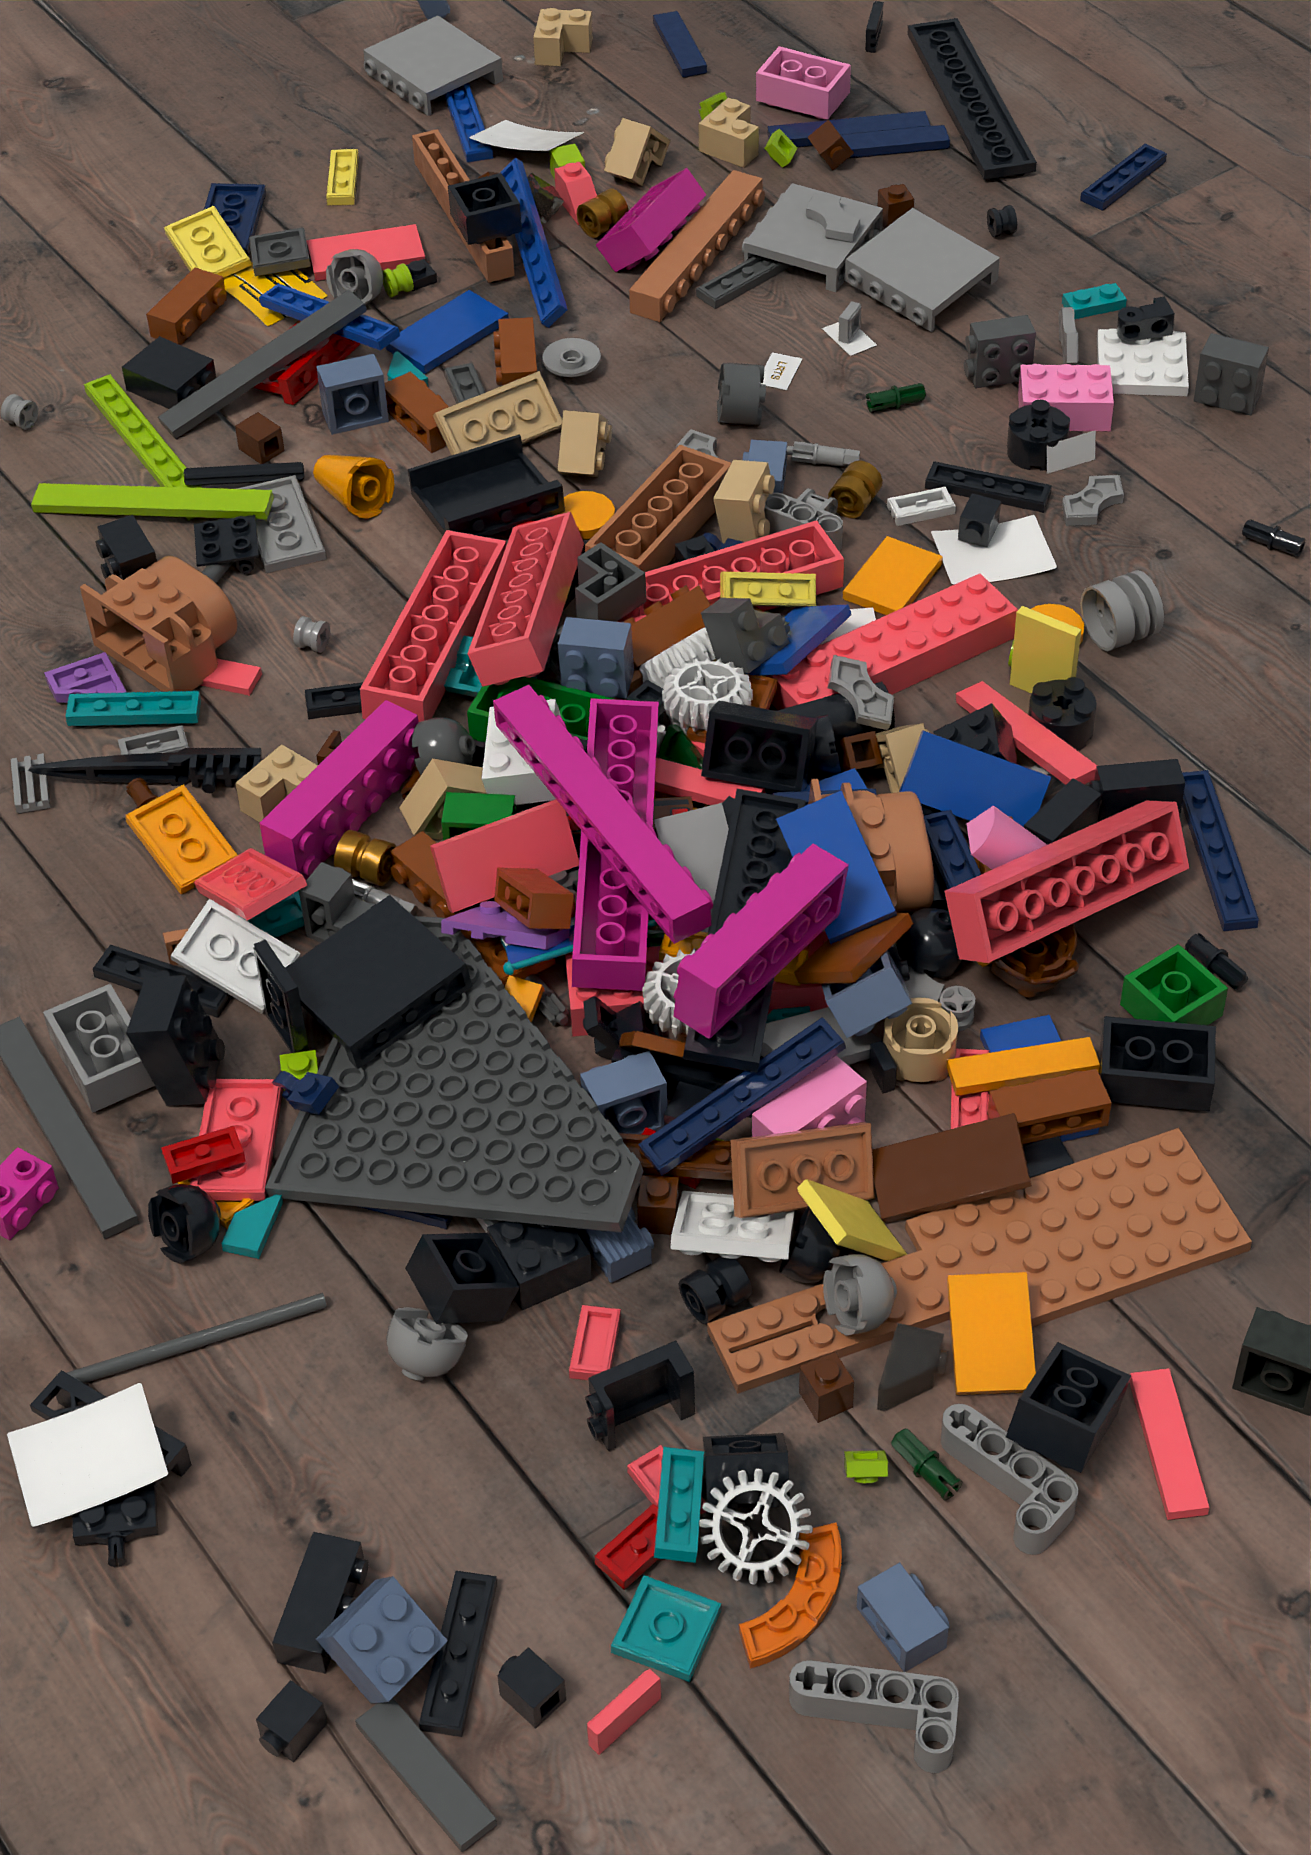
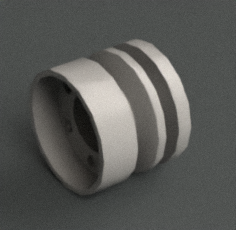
(1122, 610)

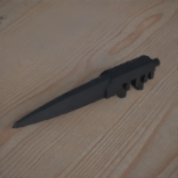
(173, 767)

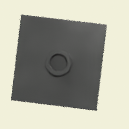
(279, 251)

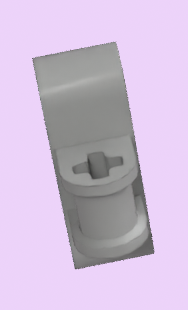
(789, 512)

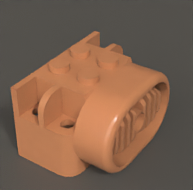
(162, 623)
(896, 841)

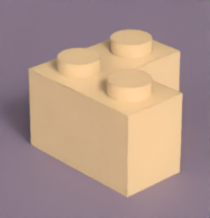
(561, 32)
(729, 133)
(634, 150)
(581, 442)
(742, 501)
(896, 752)
(271, 781)
(426, 799)

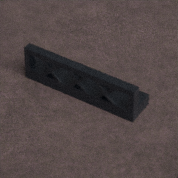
(75, 1395)

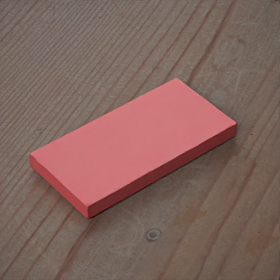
(387, 245)
(529, 839)
(250, 883)
(254, 1112)

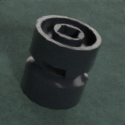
(710, 1290)

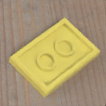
(207, 243)
(1042, 649)
(850, 1221)

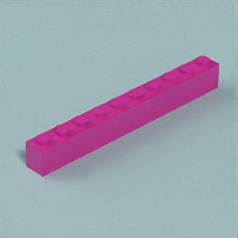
(604, 814)

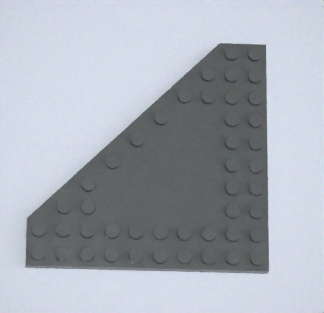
(463, 1123)

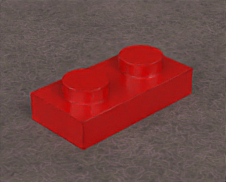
(203, 1154)
(631, 1550)

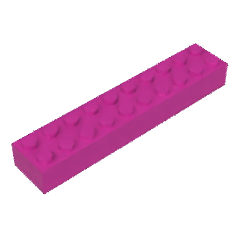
(608, 916)

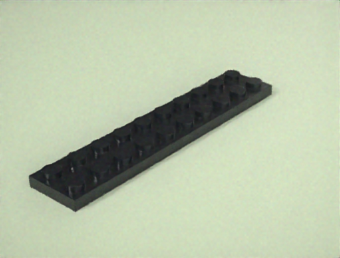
(971, 99)
(750, 858)

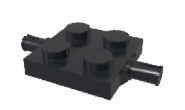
(118, 1522)

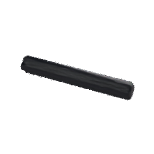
(242, 473)

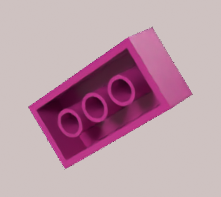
(651, 221)

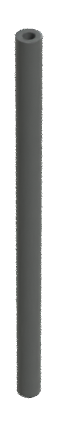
(199, 1339)

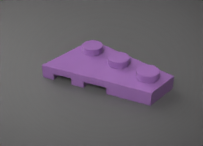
(494, 921)

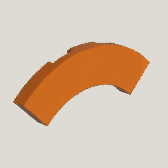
(805, 1605)

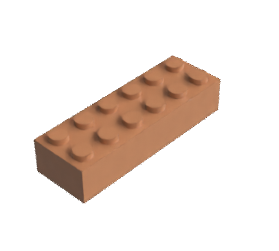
(664, 509)

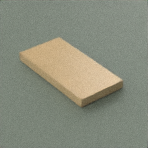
(509, 410)

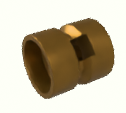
(601, 212)
(856, 488)
(364, 857)

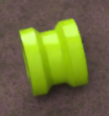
(397, 280)

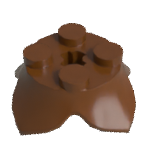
(1040, 963)

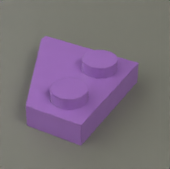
(84, 676)

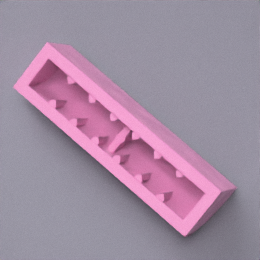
(999, 839)

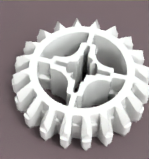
(693, 647)
(698, 686)
(659, 994)
(742, 1560)

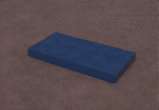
(239, 207)

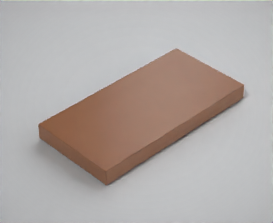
(774, 1165)

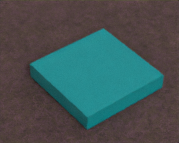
(666, 1628)

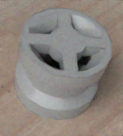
(19, 411)
(311, 634)
(961, 1000)

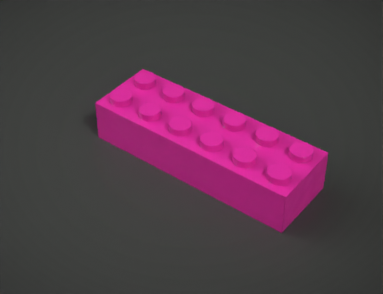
(342, 790)
(759, 940)

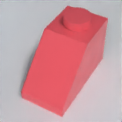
(574, 186)

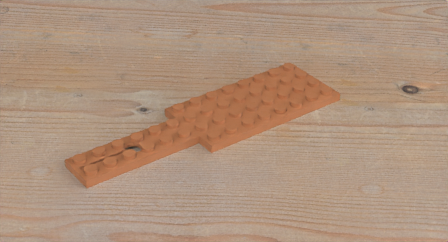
(1075, 1232)

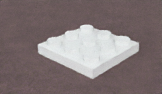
(1145, 365)
(708, 1225)

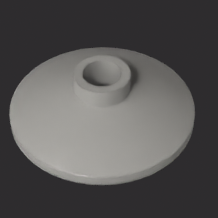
(571, 357)

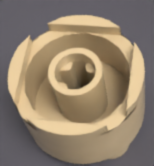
(922, 1041)

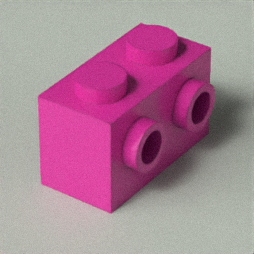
(24, 1189)

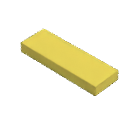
(342, 177)
(770, 588)

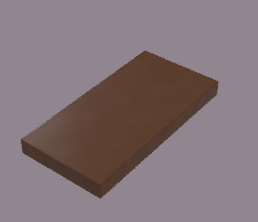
(950, 1168)

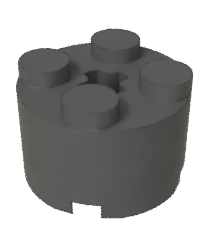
(740, 393)

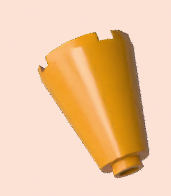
(356, 482)

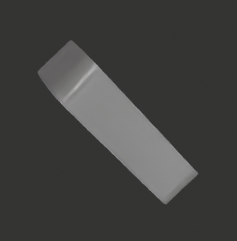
(970, 1434)
(874, 1709)

